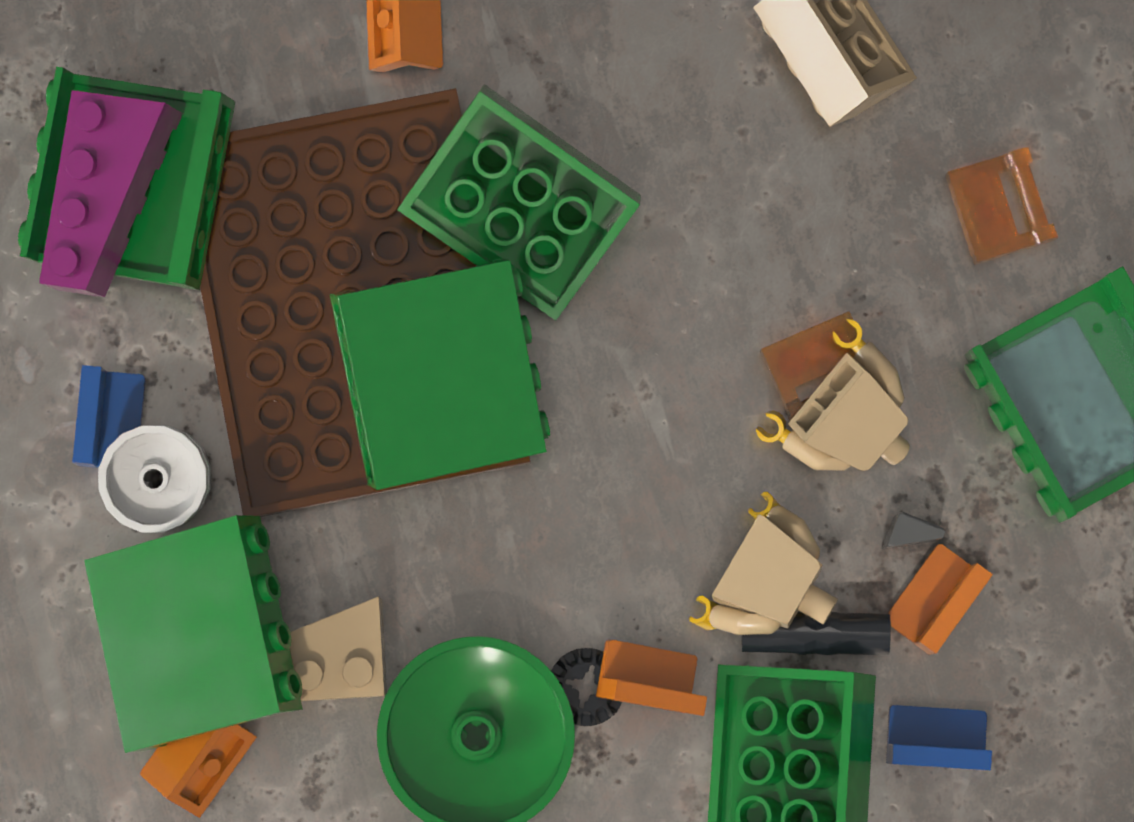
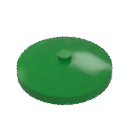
(475, 733)

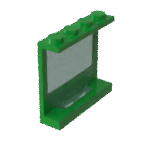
(1067, 394)

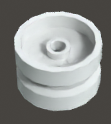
(133, 499)

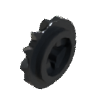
(574, 666)

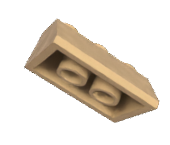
(836, 53)

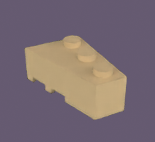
(342, 654)

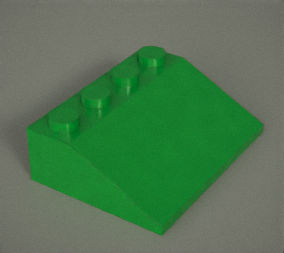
(520, 196)
(791, 745)

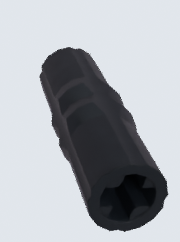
(839, 635)

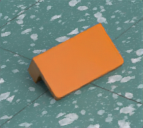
(404, 34)
(937, 598)
(649, 677)
(197, 766)

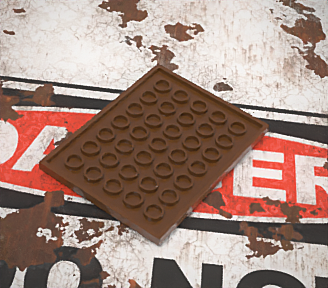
(297, 218)

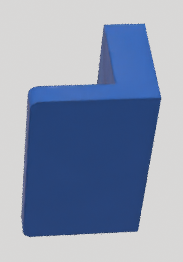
(106, 408)
(937, 737)

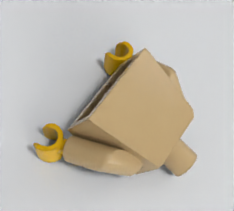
(850, 415)
(769, 578)

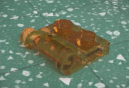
(986, 212)
(806, 358)

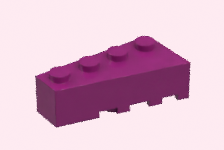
(101, 186)

